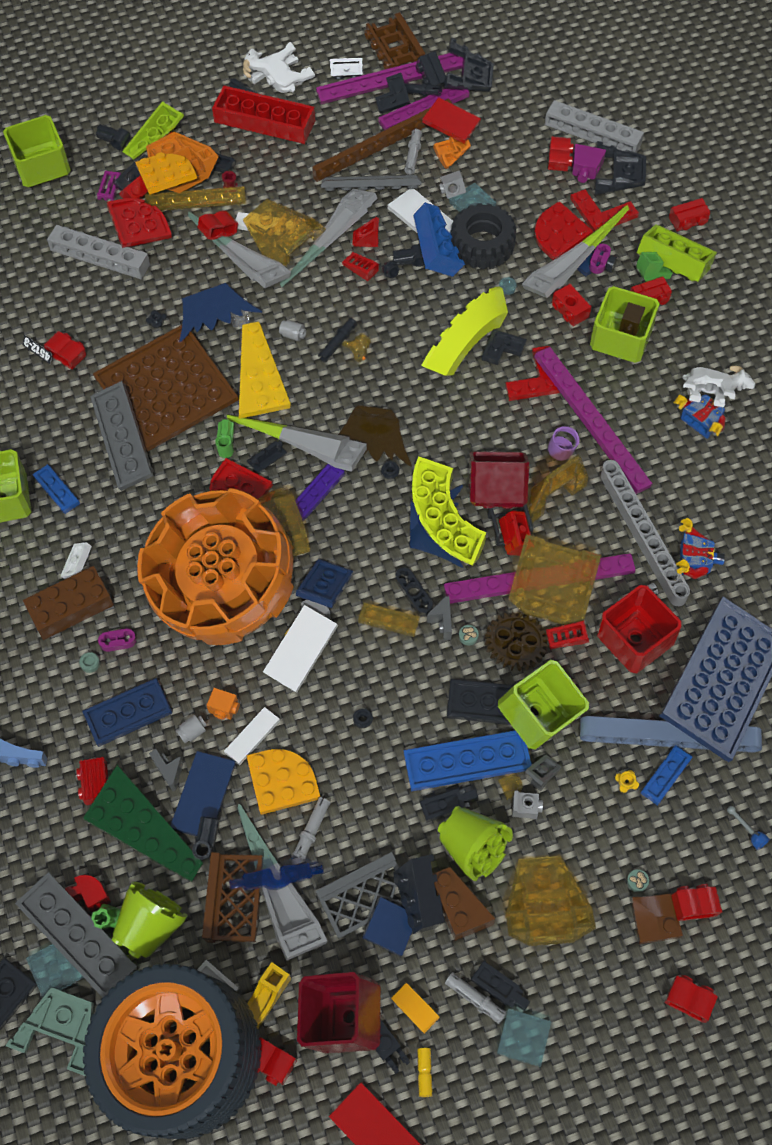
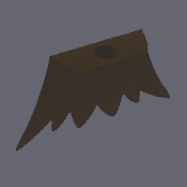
(378, 432)

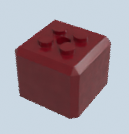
(498, 479)
(324, 1009)

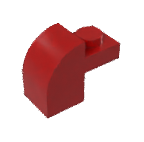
(90, 890)

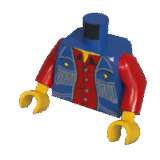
(702, 415)
(696, 552)

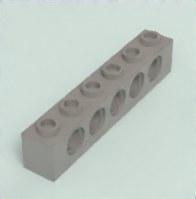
(593, 127)
(98, 251)

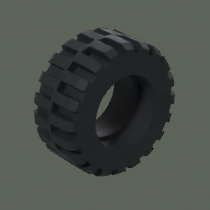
(484, 219)

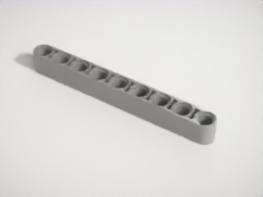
(647, 539)

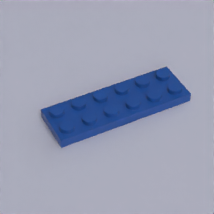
(466, 760)

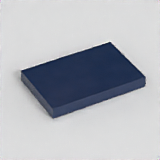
(324, 583)

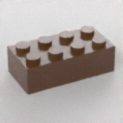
(68, 602)

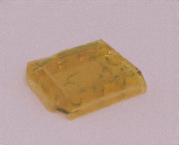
(553, 581)

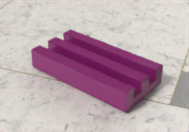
(107, 195)

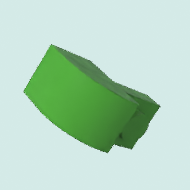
(650, 266)

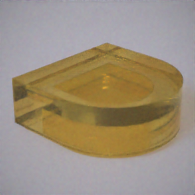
(509, 785)

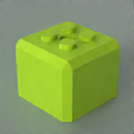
(37, 151)
(606, 333)
(13, 486)
(552, 695)

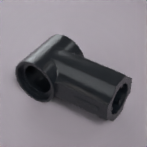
(116, 138)
(409, 256)
(206, 835)

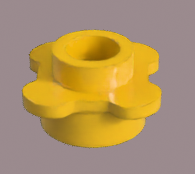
(627, 775)

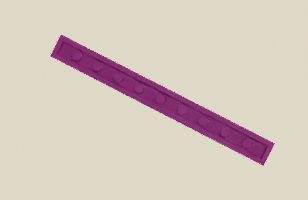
(378, 80)
(592, 419)
(502, 583)

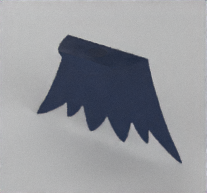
(210, 305)
(421, 539)

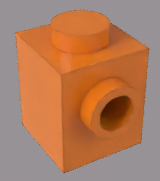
(222, 704)

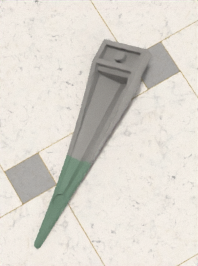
(348, 211)
(254, 265)
(291, 918)

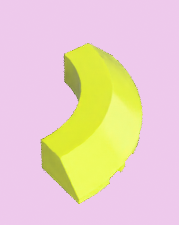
(466, 330)
(439, 515)

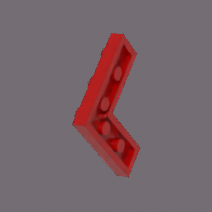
(593, 215)
(531, 387)

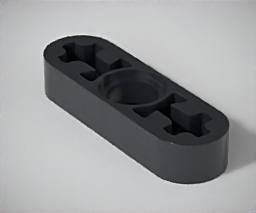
(413, 583)

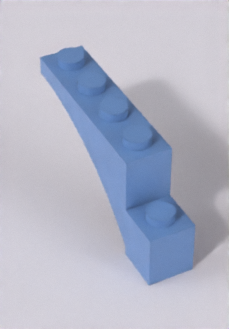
(17, 755)

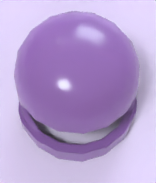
(560, 447)

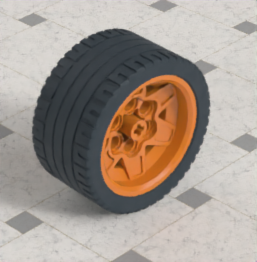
(122, 1026)

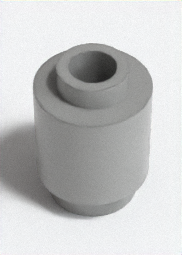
(292, 330)
(191, 728)

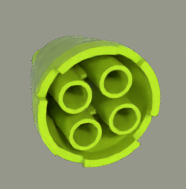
(474, 841)
(146, 920)

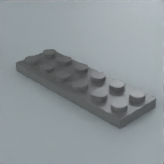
(121, 436)
(75, 935)

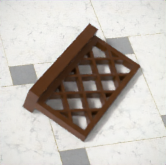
(214, 899)

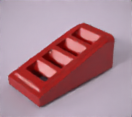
(367, 274)
(569, 641)

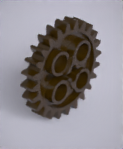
(506, 629)

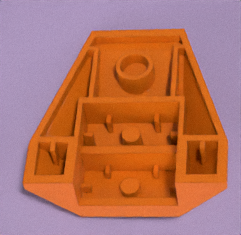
(200, 156)

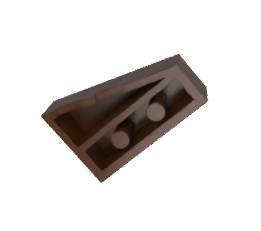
(460, 906)

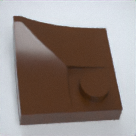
(655, 918)

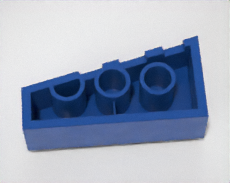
(436, 242)

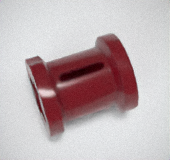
(229, 179)

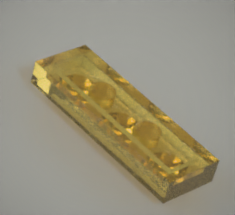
(389, 619)

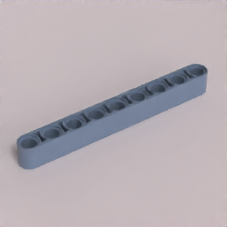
(652, 733)

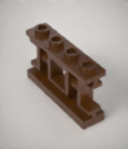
(389, 35)

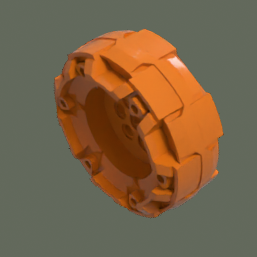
(237, 599)

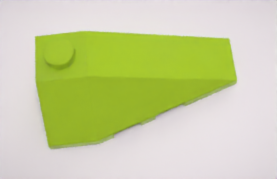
(156, 127)

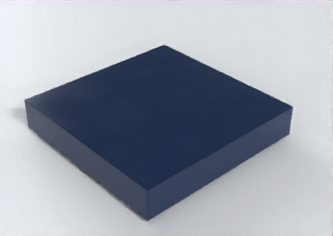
(388, 927)

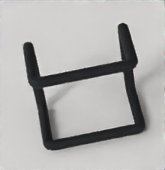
(491, 515)

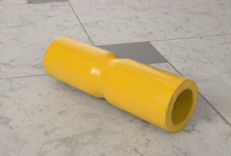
(424, 1069)

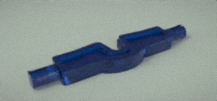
(265, 878)

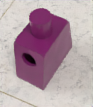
(587, 162)

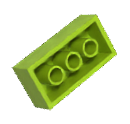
(678, 252)

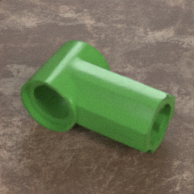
(225, 438)
(105, 916)

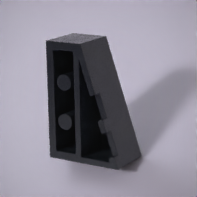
(419, 895)

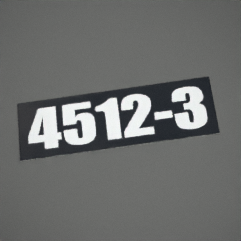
(37, 349)

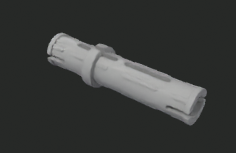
(414, 146)
(307, 836)
(483, 1003)

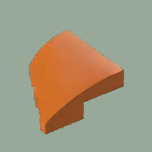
(450, 151)

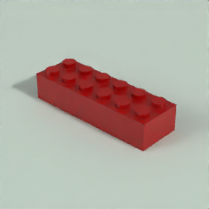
(264, 114)

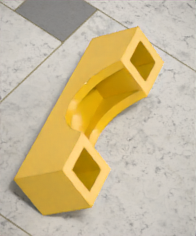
(268, 992)

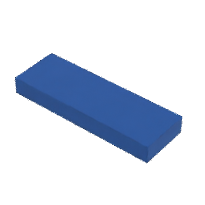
(56, 489)
(666, 775)

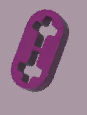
(599, 258)
(117, 640)

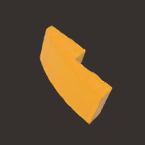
(415, 1008)

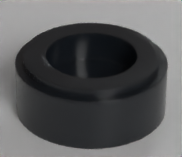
(611, 263)

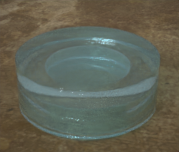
(508, 285)

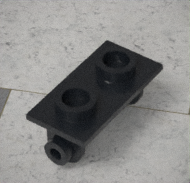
(267, 456)

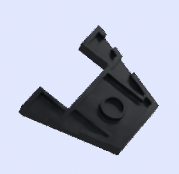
(476, 70)
(628, 170)

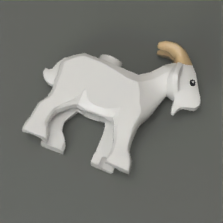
(277, 68)
(716, 383)

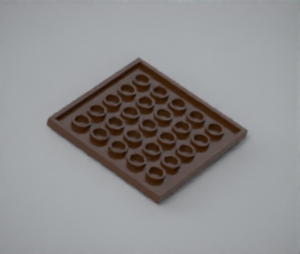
(169, 386)

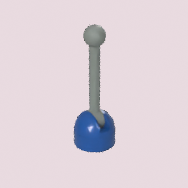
(758, 838)

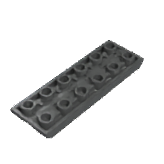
(364, 182)

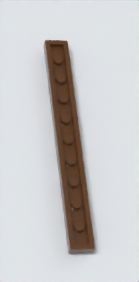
(369, 146)

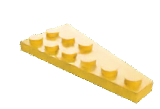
(259, 379)

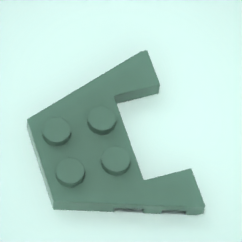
(60, 1017)

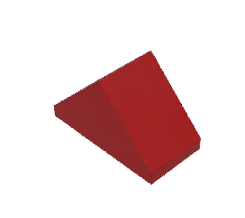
(367, 234)

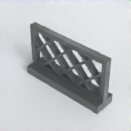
(351, 881)

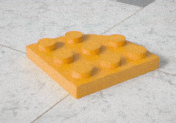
(165, 171)
(281, 780)

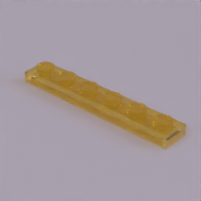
(197, 198)

